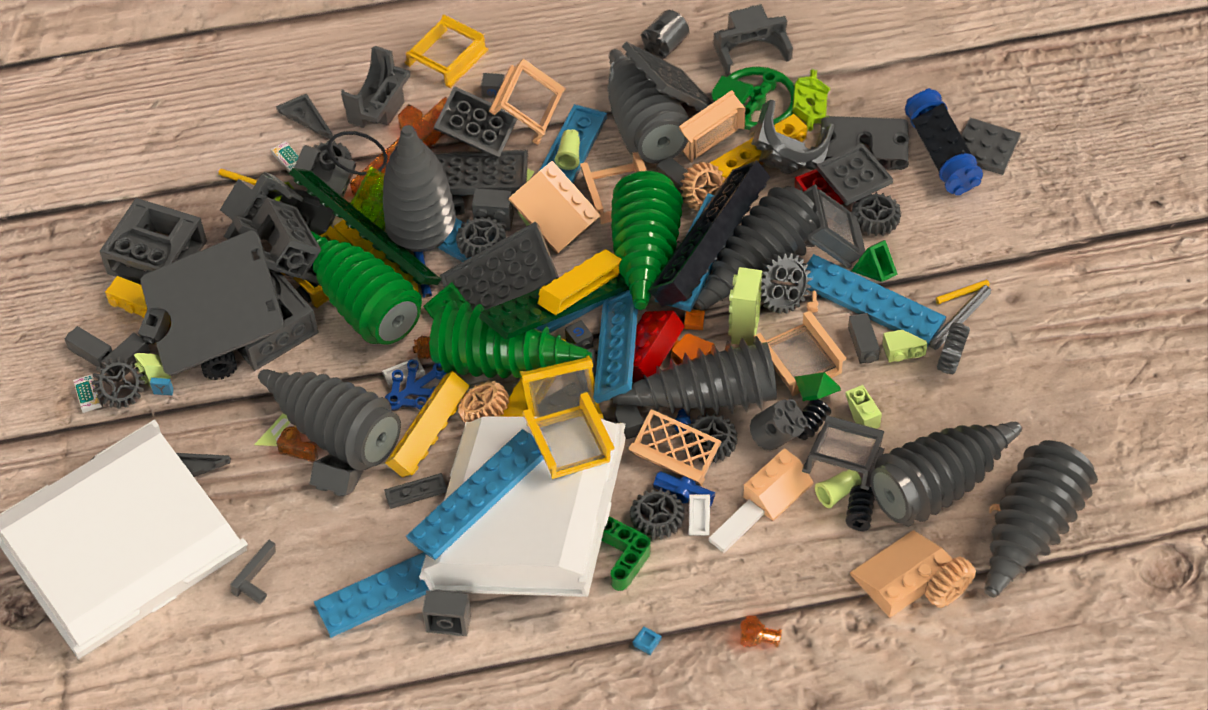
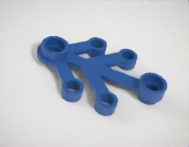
(412, 387)

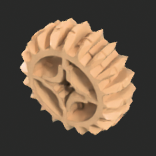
(697, 177)
(483, 400)
(950, 582)

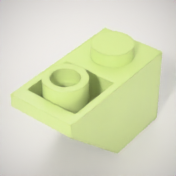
(903, 345)
(151, 367)
(863, 407)

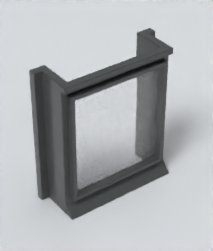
(839, 229)
(848, 447)

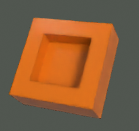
(694, 320)

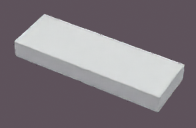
(736, 526)

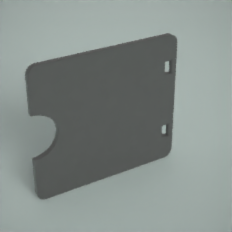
(213, 302)

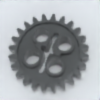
(785, 265)

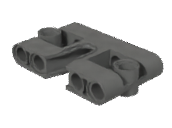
(885, 137)
(313, 212)

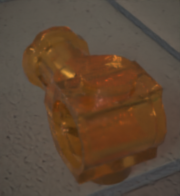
(760, 633)

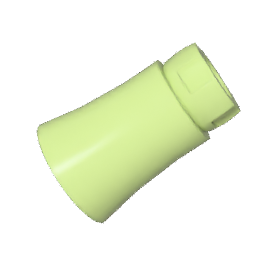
(568, 152)
(837, 487)

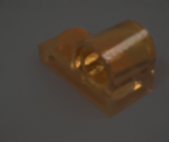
(296, 447)

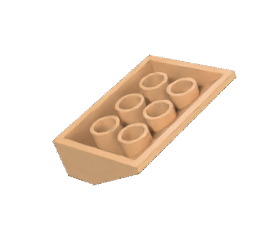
(555, 206)
(901, 572)

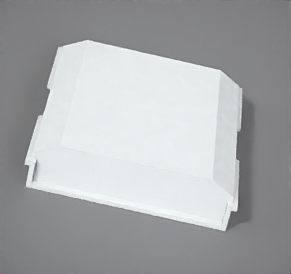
(536, 536)
(116, 539)

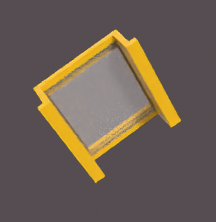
(558, 386)
(571, 438)

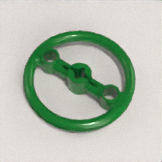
(758, 95)

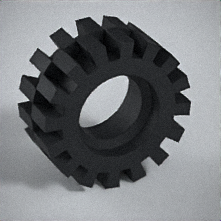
(220, 366)

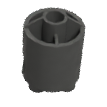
(665, 34)
(777, 424)

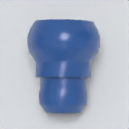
(683, 418)

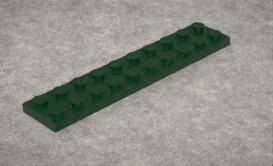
(367, 228)
(525, 314)

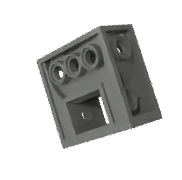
(139, 246)
(298, 326)

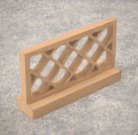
(667, 462)

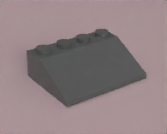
(469, 121)

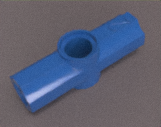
(681, 487)

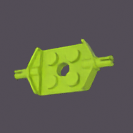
(812, 91)

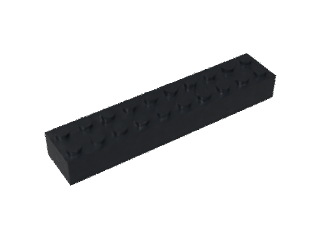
(709, 234)

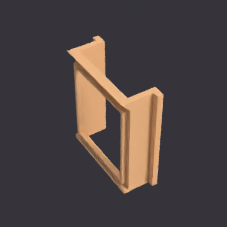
(506, 89)
(636, 166)

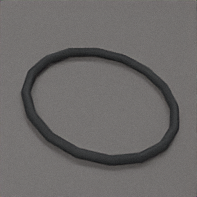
(358, 134)

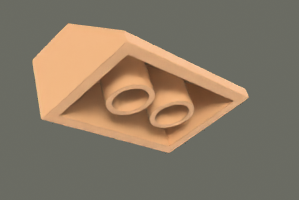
(778, 484)

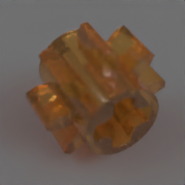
(422, 347)

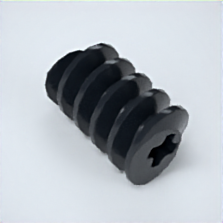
(815, 413)
(860, 508)

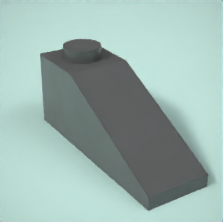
(631, 417)

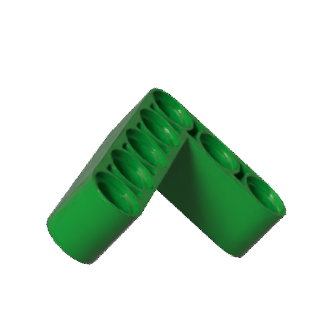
(630, 552)

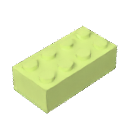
(745, 305)

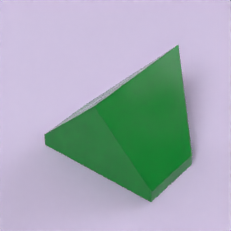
(876, 263)
(816, 386)

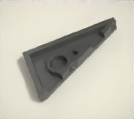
(305, 113)
(203, 463)

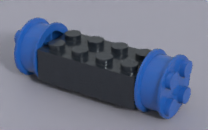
(943, 142)

